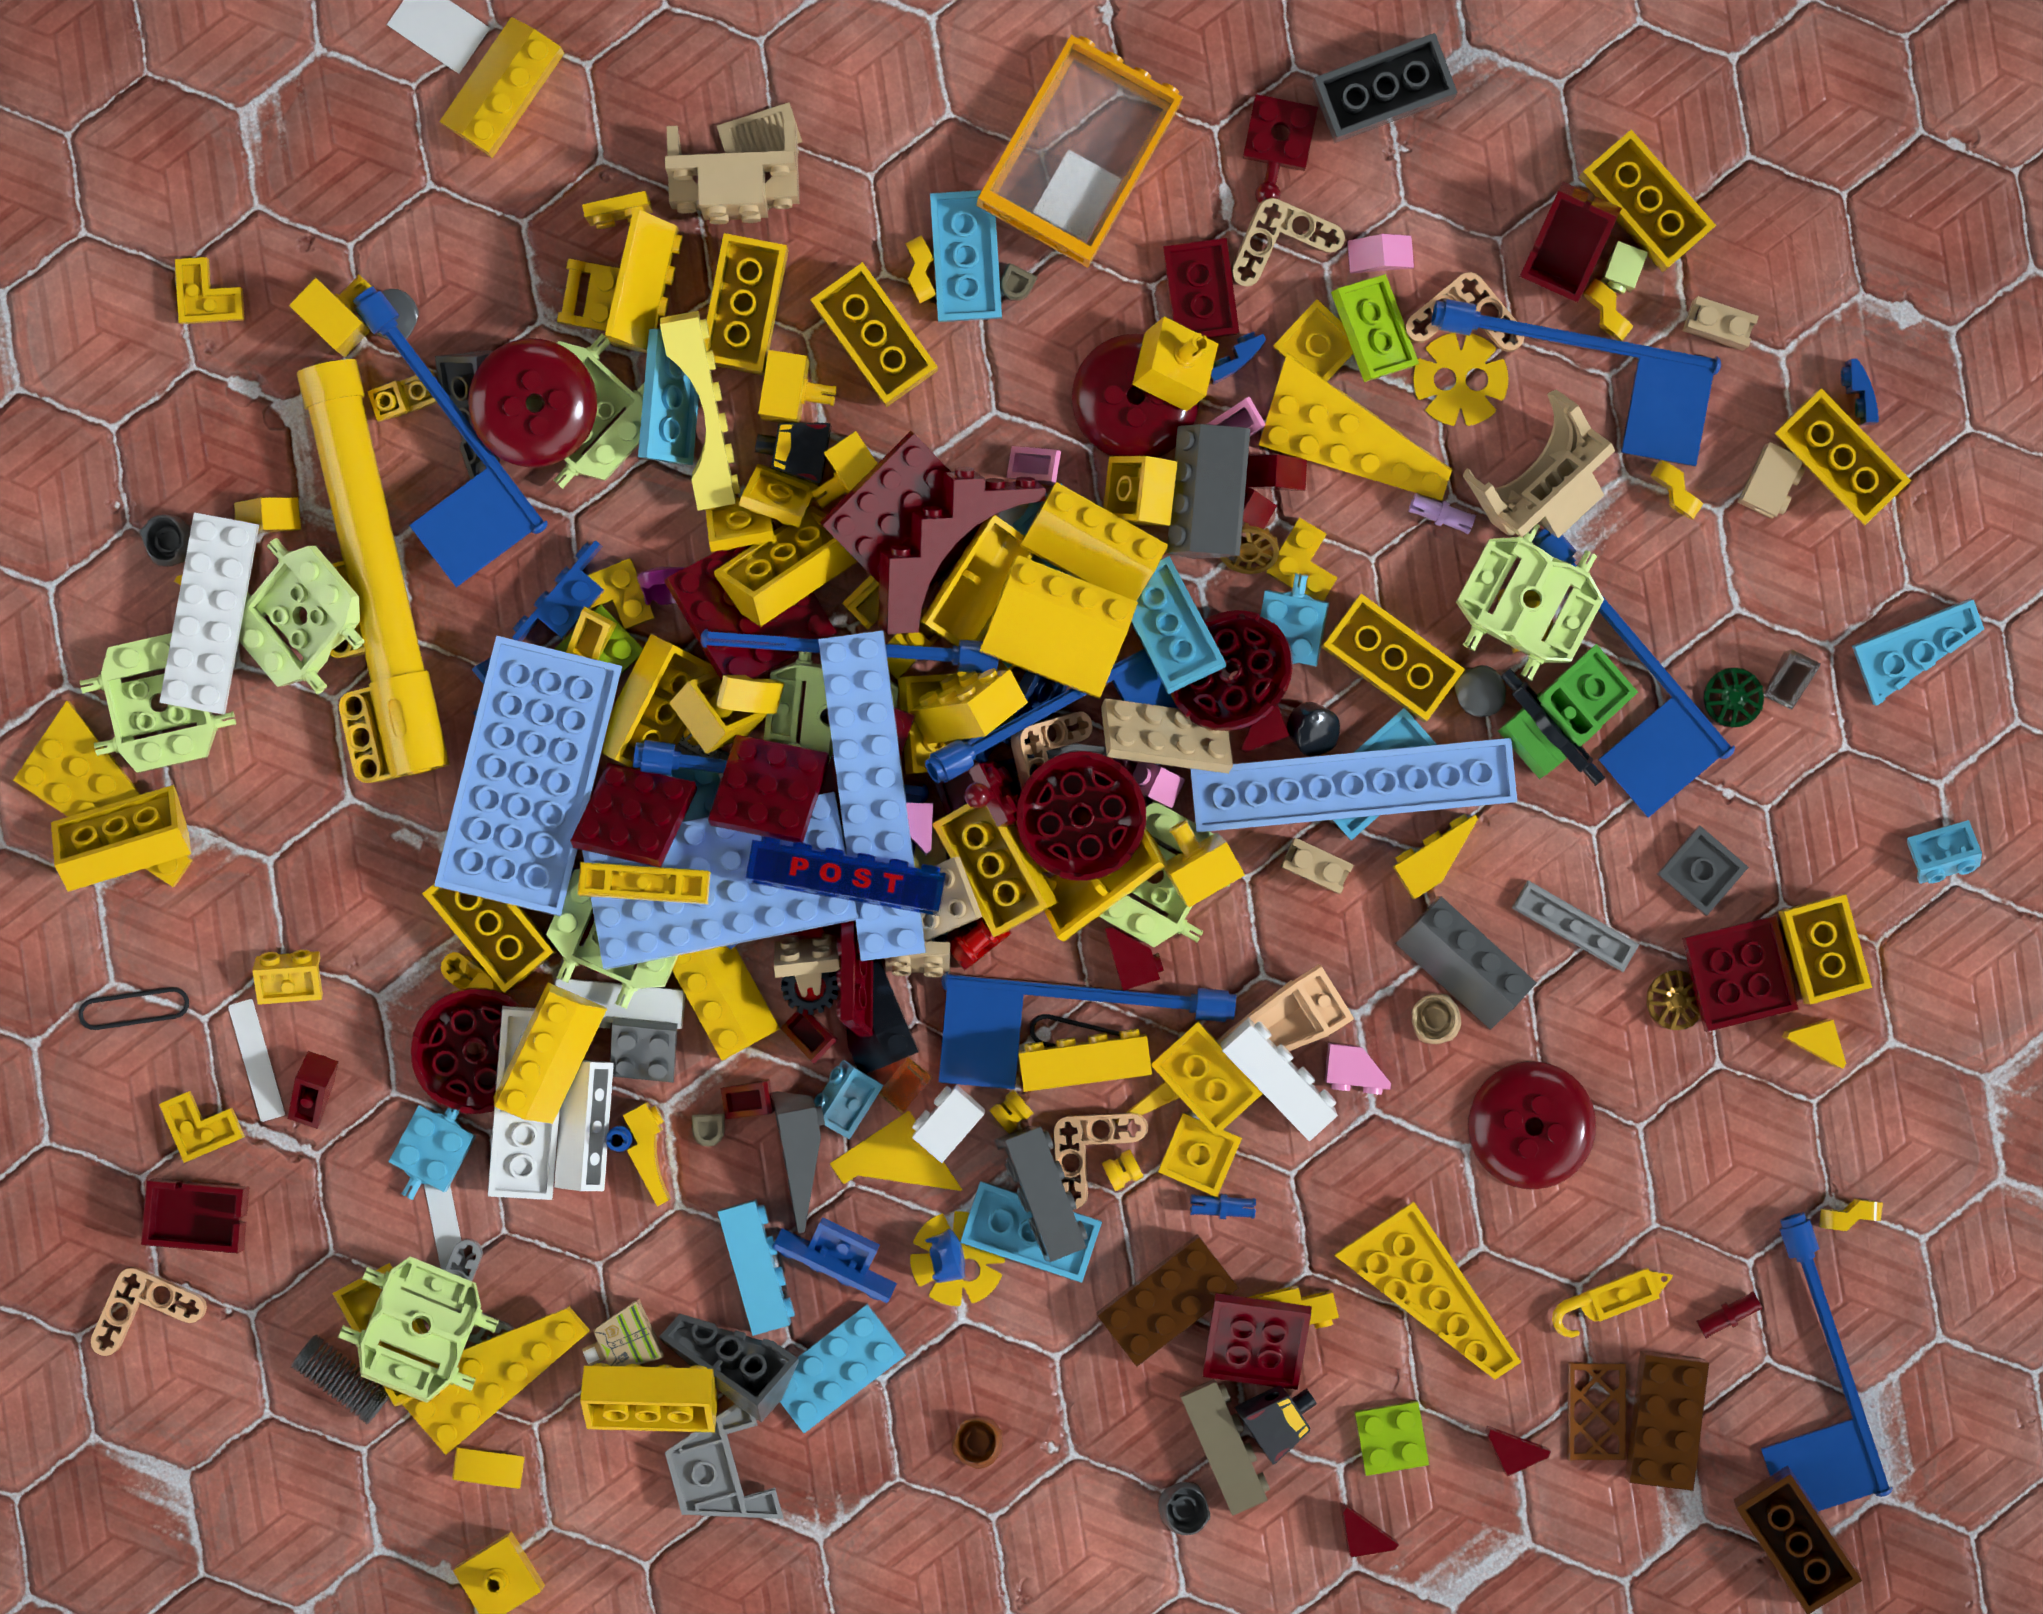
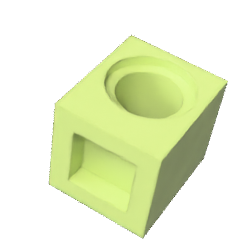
(1623, 267)

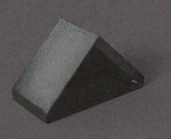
(1791, 678)

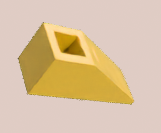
(1430, 864)

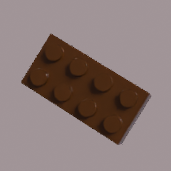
(1166, 1300)
(1666, 1420)
(1797, 1540)

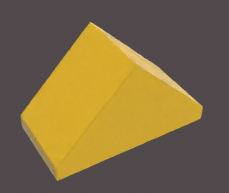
(270, 513)
(590, 634)
(1820, 1040)

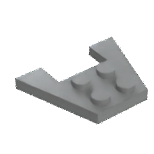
(708, 1477)

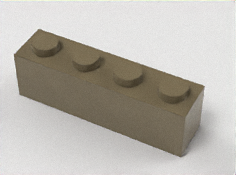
(1224, 1447)

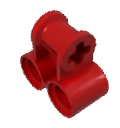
(974, 943)

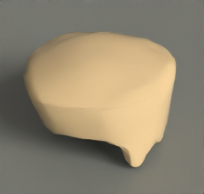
(1436, 1019)

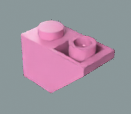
(1154, 781)
(1353, 1066)

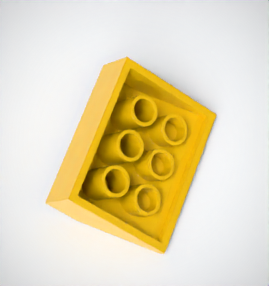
(642, 281)
(1058, 626)

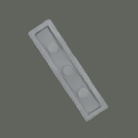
(1575, 926)

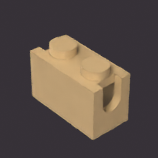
(1720, 323)
(1771, 481)
(1316, 865)

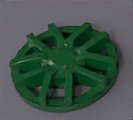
(1733, 697)

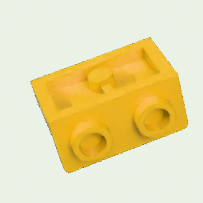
(287, 977)

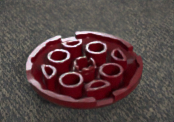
(500, 396)
(1108, 416)
(1263, 676)
(1073, 848)
(440, 1051)
(1500, 1117)

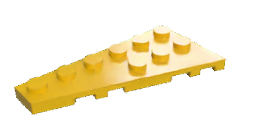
(1334, 430)
(76, 780)
(1420, 1276)
(501, 1371)

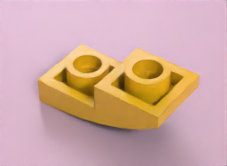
(400, 398)
(749, 694)
(488, 1468)

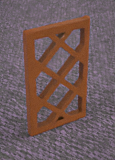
(1618, 1427)

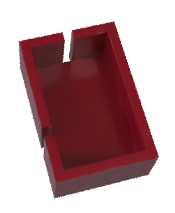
(1570, 242)
(195, 1215)

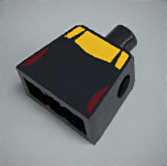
(798, 449)
(1276, 1420)

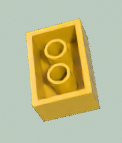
(968, 706)
(1825, 949)

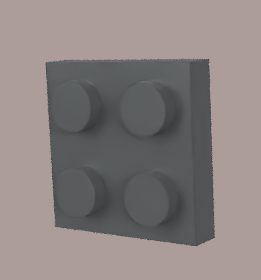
(1702, 870)
(643, 1049)

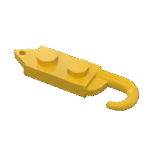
(1612, 1298)

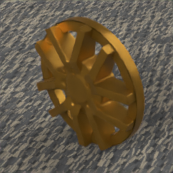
(1253, 550)
(1674, 1000)

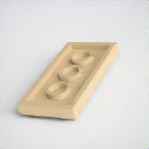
(1162, 737)

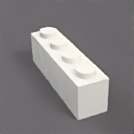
(646, 1004)
(1279, 1078)
(584, 1129)

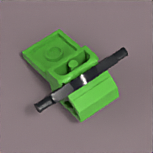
(1566, 714)

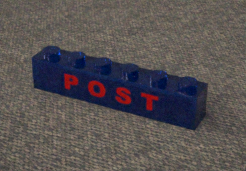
(846, 877)

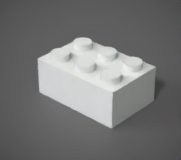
(948, 1122)

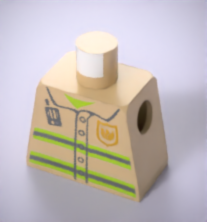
(625, 1339)

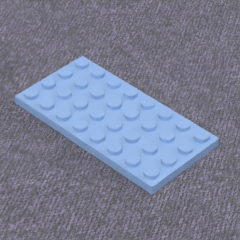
(528, 775)
(736, 910)

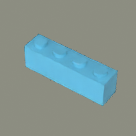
(755, 1267)

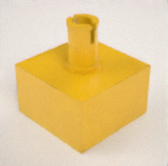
(333, 314)
(1175, 364)
(788, 388)
(851, 464)
(1140, 489)
(707, 723)
(1201, 866)
(499, 1577)

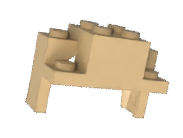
(733, 183)
(1557, 485)

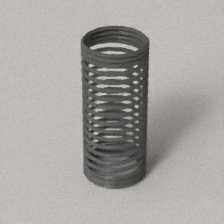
(367, 1410)

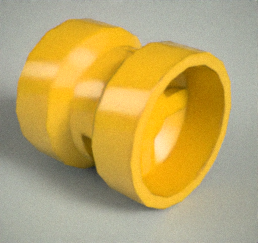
(1016, 1105)
(1115, 1172)

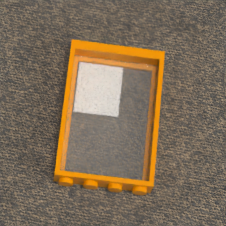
(1080, 150)

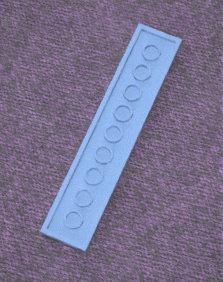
(870, 780)
(1355, 785)

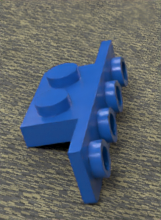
(565, 602)
(839, 1255)

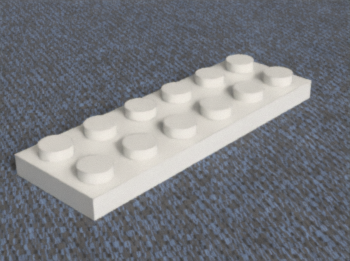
(209, 613)
(520, 1148)

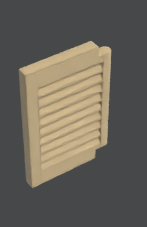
(757, 131)

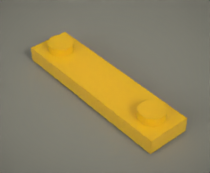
(644, 883)

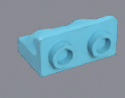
(1945, 852)
(847, 1098)

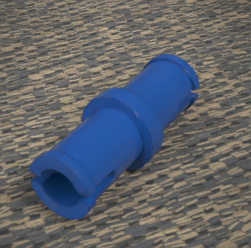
(613, 1144)
(1222, 1206)

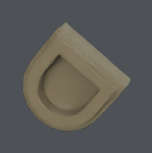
(1017, 283)
(708, 1128)

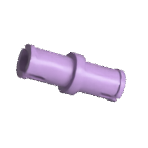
(1441, 513)

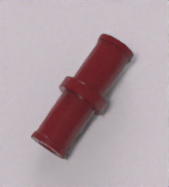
(1729, 1314)

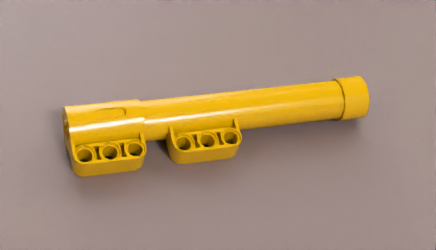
(400, 699)

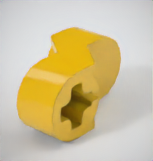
(922, 260)
(1605, 300)
(1679, 498)
(459, 968)
(1846, 1218)

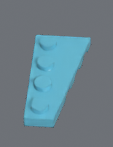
(1906, 651)

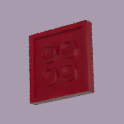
(769, 789)
(634, 815)
(1740, 973)
(1256, 1341)

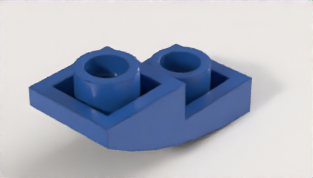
(1244, 351)
(1858, 382)

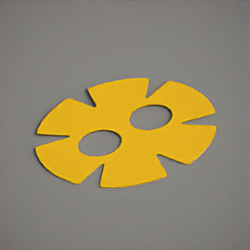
(1473, 403)
(951, 1292)

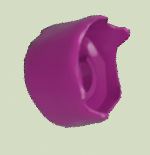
(654, 587)

